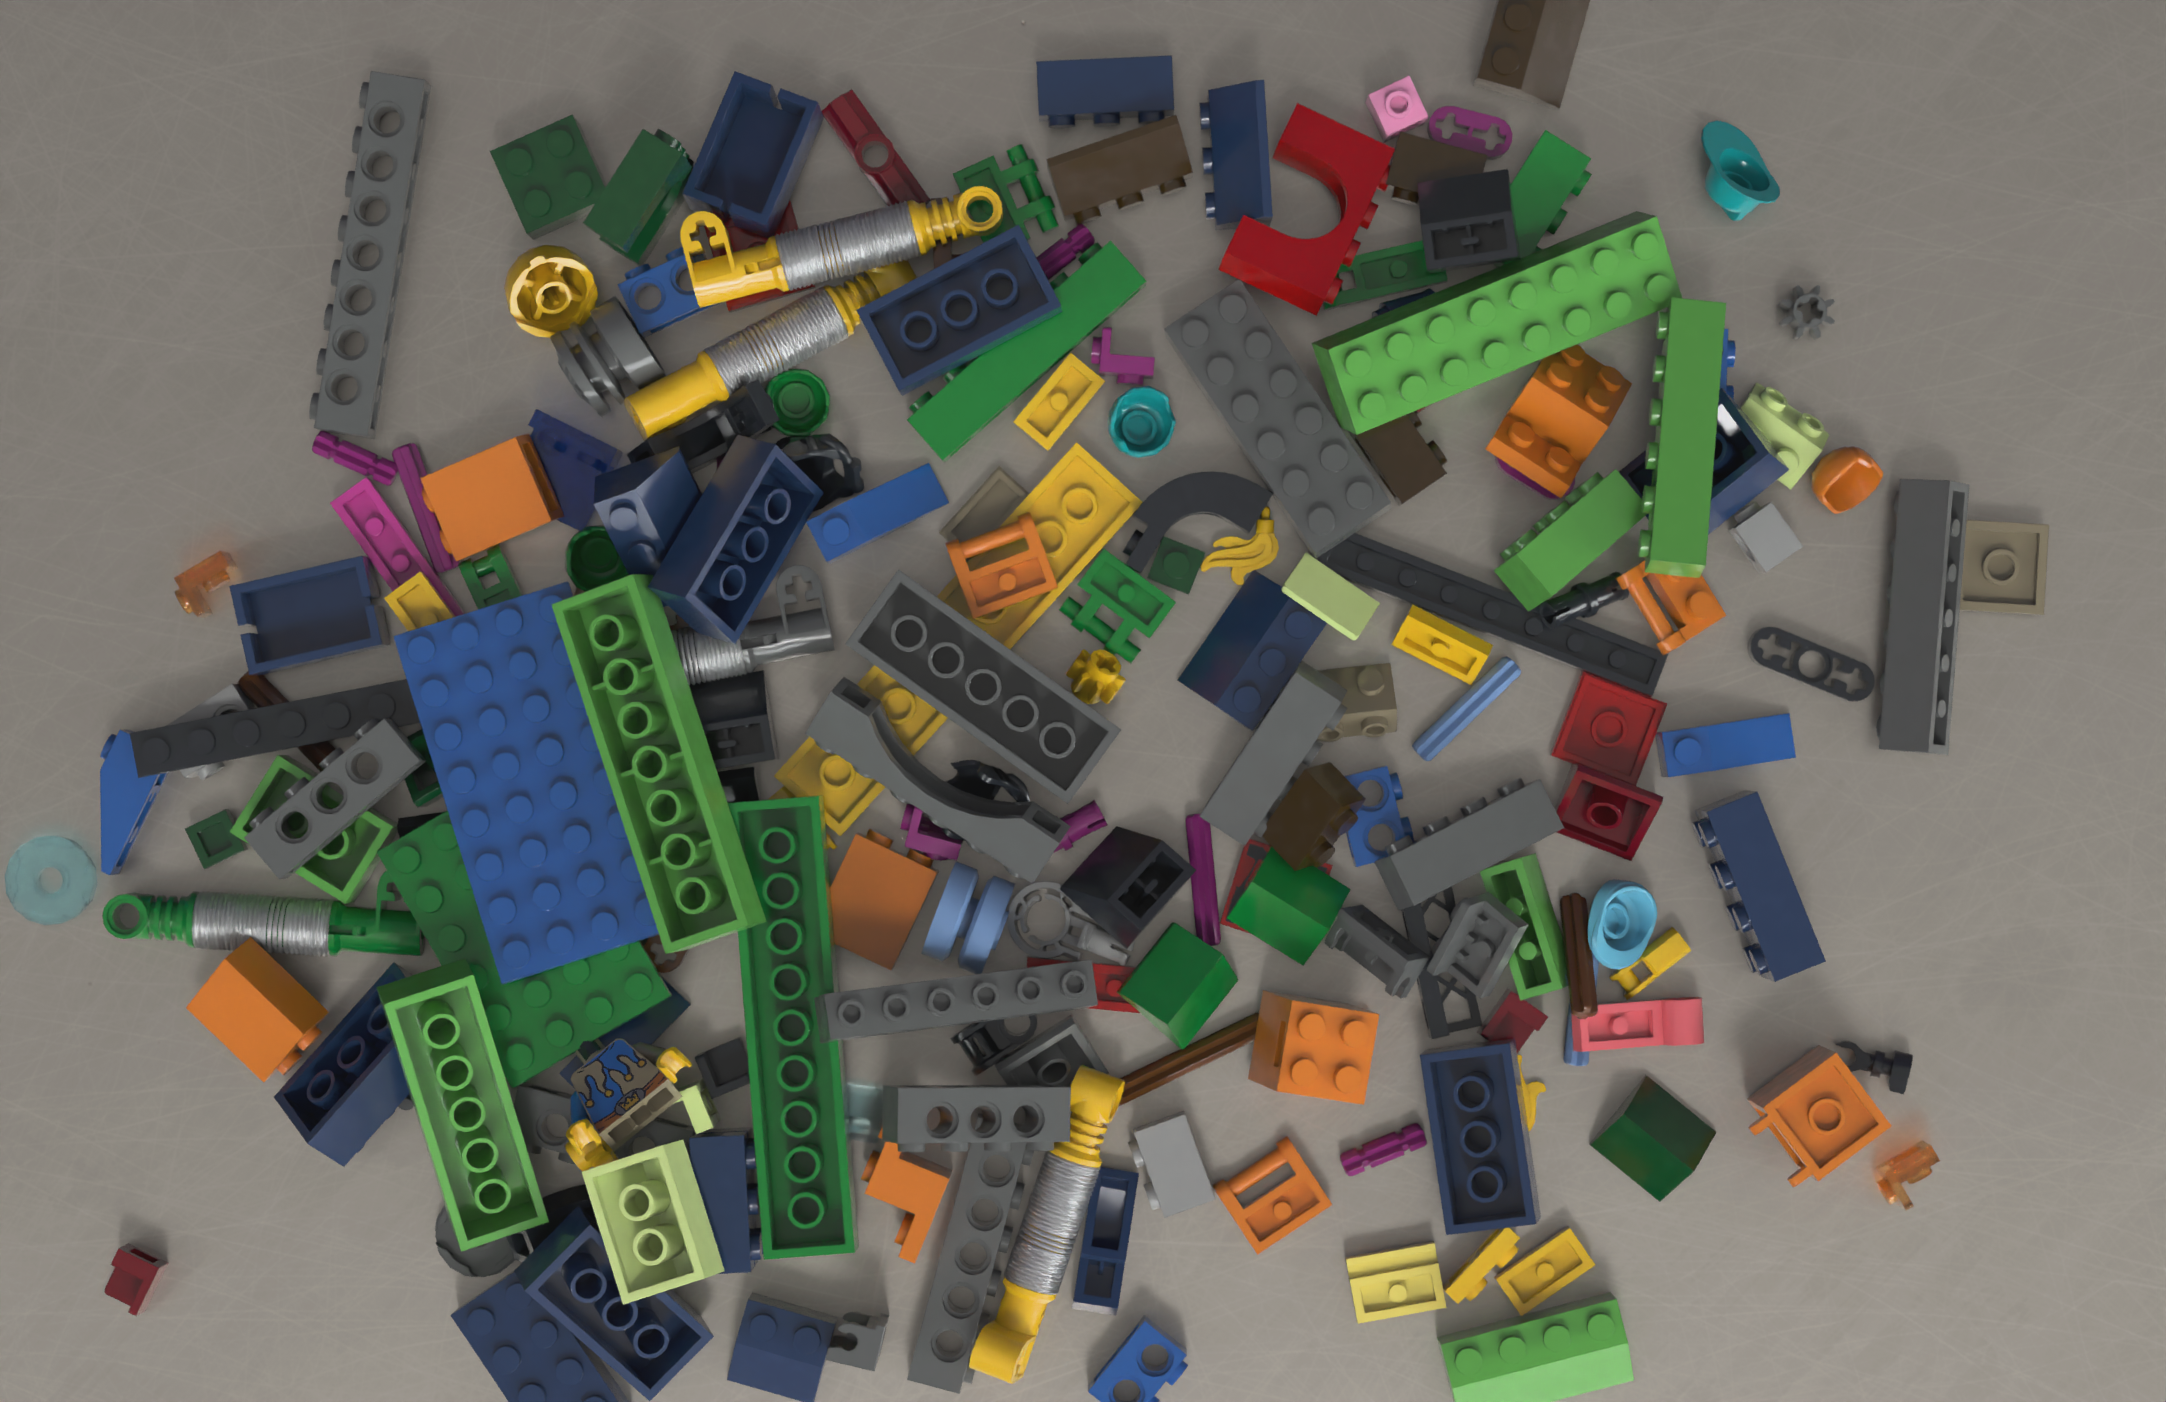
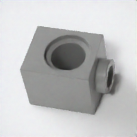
(1764, 536)

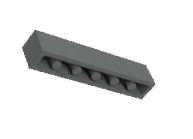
(1923, 616)

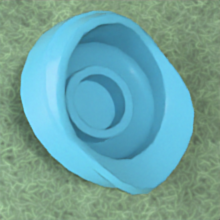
(1620, 923)

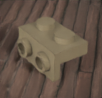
(1368, 702)

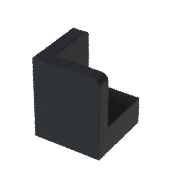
(724, 1067)

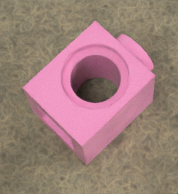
(1396, 109)

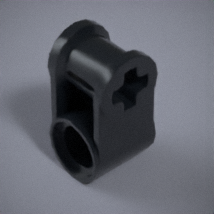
(994, 1039)

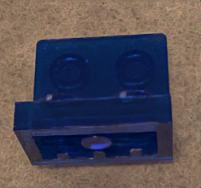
(571, 465)

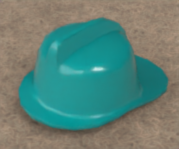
(1736, 171)

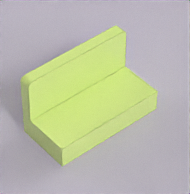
(1330, 596)
(699, 1106)

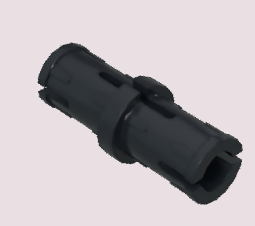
(1582, 600)

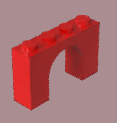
(1306, 269)

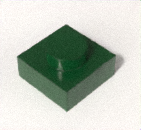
(1176, 565)
(213, 839)

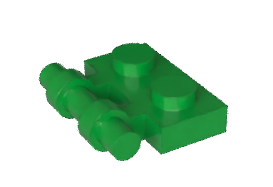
(1023, 169)
(1124, 593)

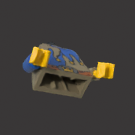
(621, 1090)

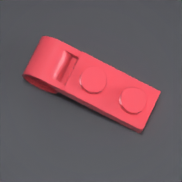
(1640, 1024)

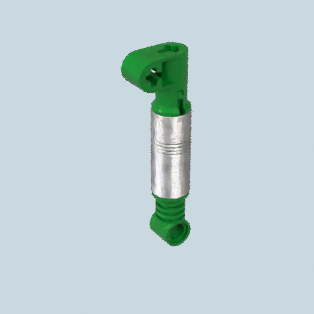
(277, 926)

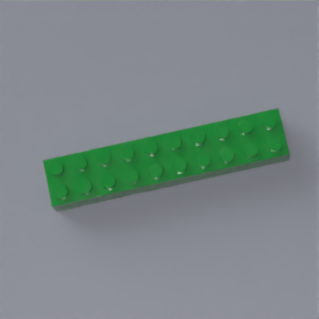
(792, 1076)

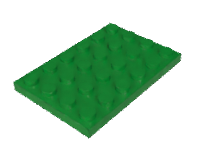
(534, 1017)

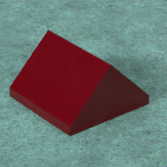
(1605, 811)

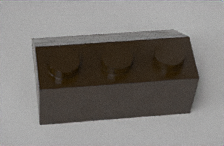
(1531, 49)
(1120, 170)

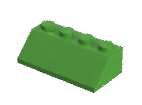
(1540, 1354)

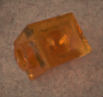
(208, 574)
(1908, 1165)

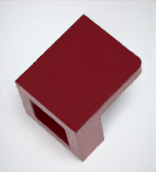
(1512, 1020)
(135, 1277)

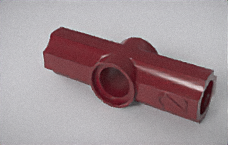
(858, 133)

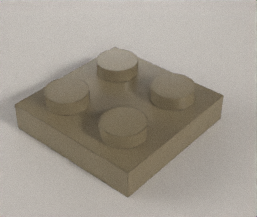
(2004, 567)

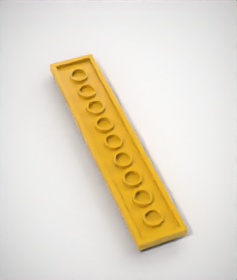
(1075, 516)

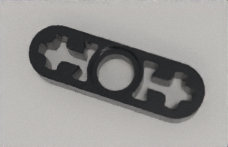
(1837, 687)

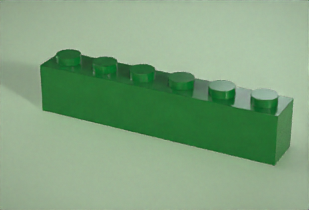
(1004, 373)

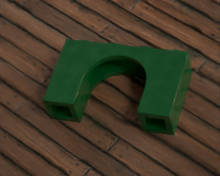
(642, 196)

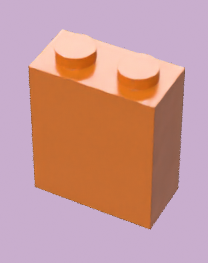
(491, 497)
(879, 897)
(258, 1011)

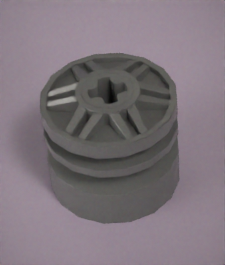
(607, 356)

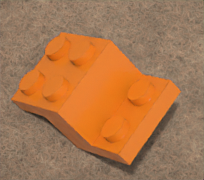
(1559, 418)
(909, 1185)

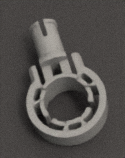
(1092, 937)

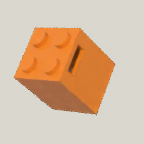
(1313, 1047)
(1817, 1114)

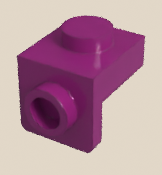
(1128, 369)
(927, 836)

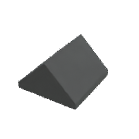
(1051, 1057)

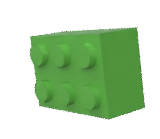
(1569, 538)
(348, 859)

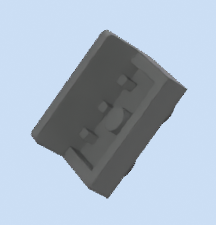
(1478, 943)

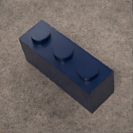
(1105, 90)

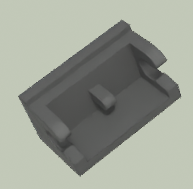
(1377, 948)
(862, 1343)

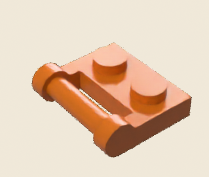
(1005, 580)
(1685, 599)
(1281, 1207)

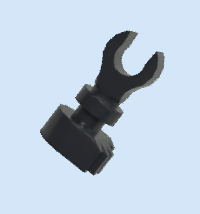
(1877, 1064)

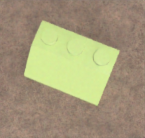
(653, 1221)

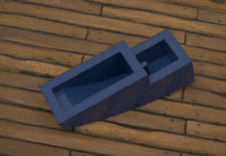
(1105, 1242)

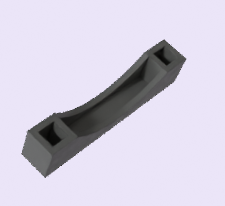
(1011, 832)

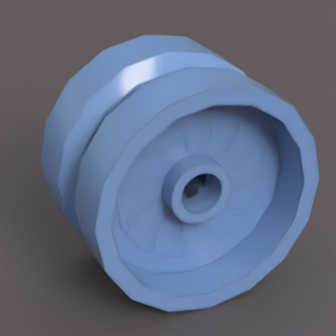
(968, 918)

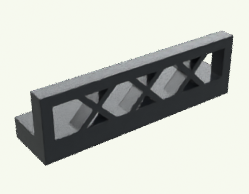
(1428, 984)

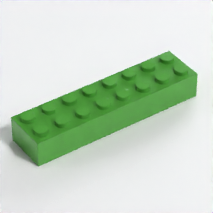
(1497, 322)
(658, 763)

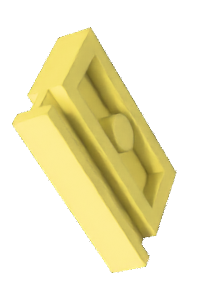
(1395, 1282)

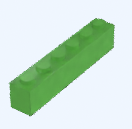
(1684, 437)

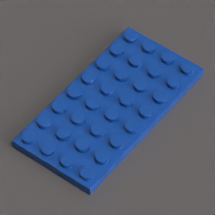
(525, 785)

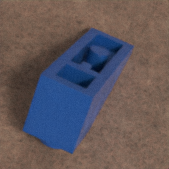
(877, 513)
(1725, 745)
(123, 801)

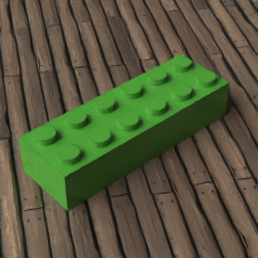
(463, 1104)

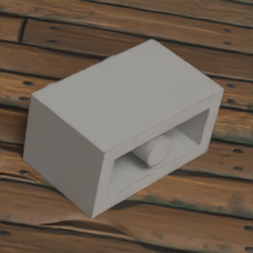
(1172, 1164)

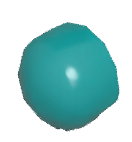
(1141, 422)

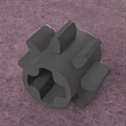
(1818, 308)

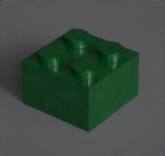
(550, 176)

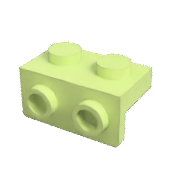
(1793, 435)

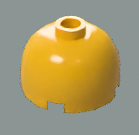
(549, 290)

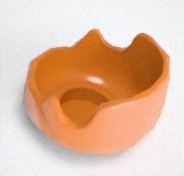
(1845, 478)

